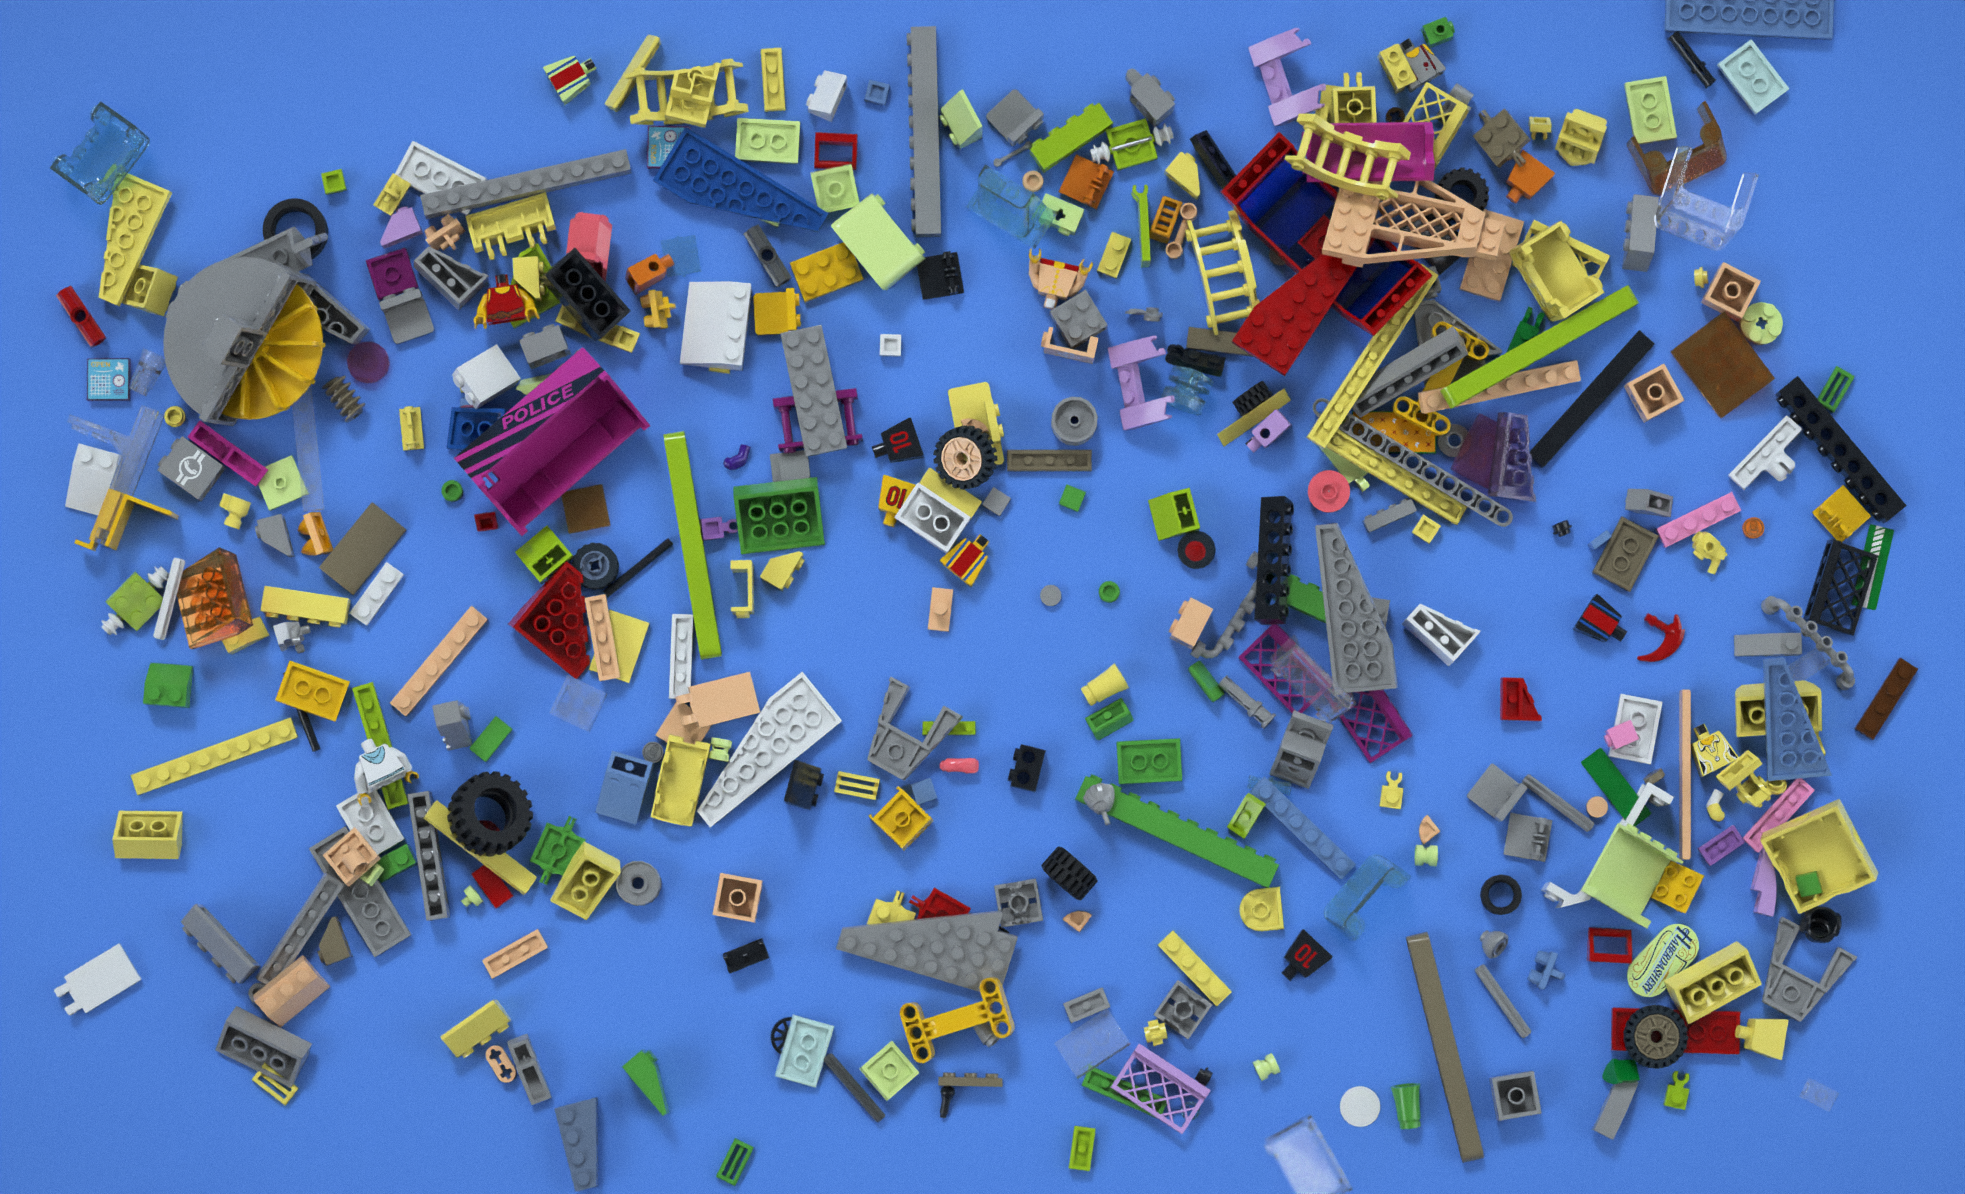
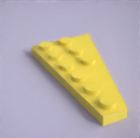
(131, 224)

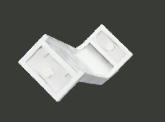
(1656, 797)

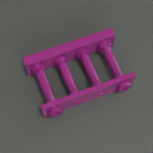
(784, 406)

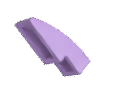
(1765, 884)

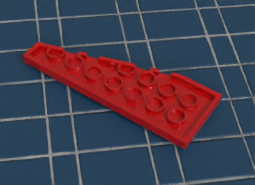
(1290, 315)

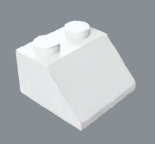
(827, 95)

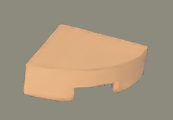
(972, 422)
(1427, 829)
(1077, 919)

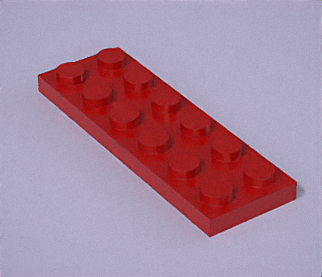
(1708, 1034)

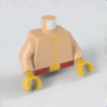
(1056, 279)

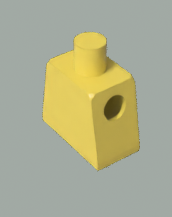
(1764, 1036)

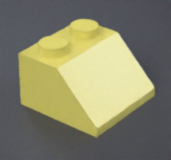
(150, 290)

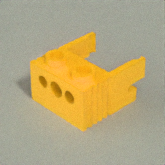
(902, 819)

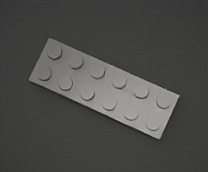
(813, 390)
(366, 904)

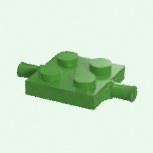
(556, 849)

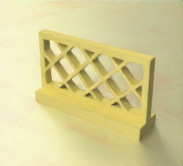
(1450, 126)
(1578, 248)

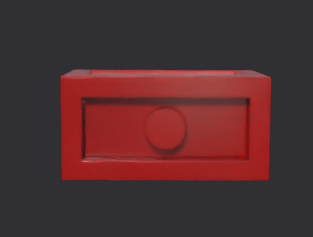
(835, 139)
(1604, 957)

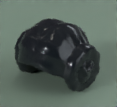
(1820, 924)

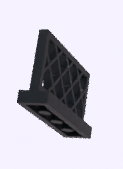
(1825, 577)

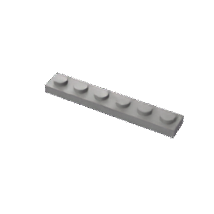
(301, 927)

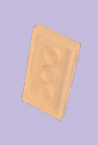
(1488, 276)

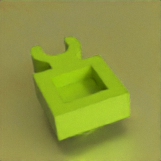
(1677, 1095)

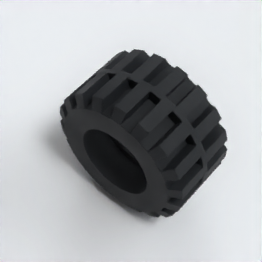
(1469, 179)
(1069, 873)

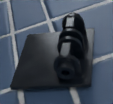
(940, 276)

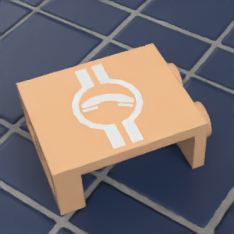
(1087, 357)

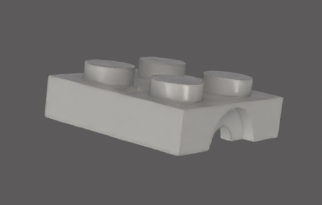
(1017, 897)
(1186, 1004)

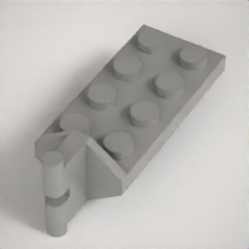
(285, 248)

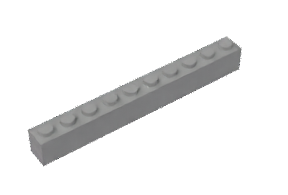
(925, 131)
(525, 184)

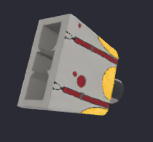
(1422, 62)

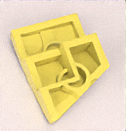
(692, 94)

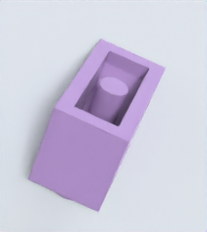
(401, 227)

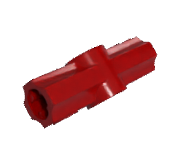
(87, 327)

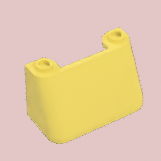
(1555, 272)

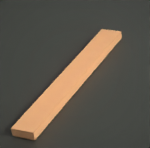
(1684, 774)

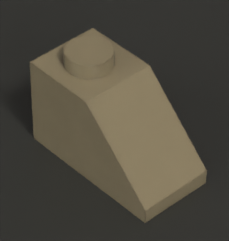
(334, 944)

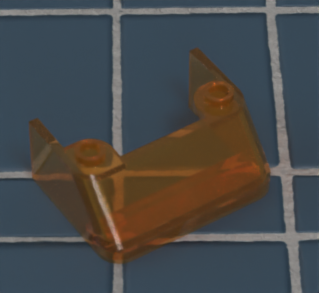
(1702, 159)

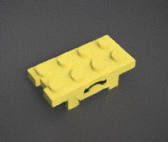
(680, 781)

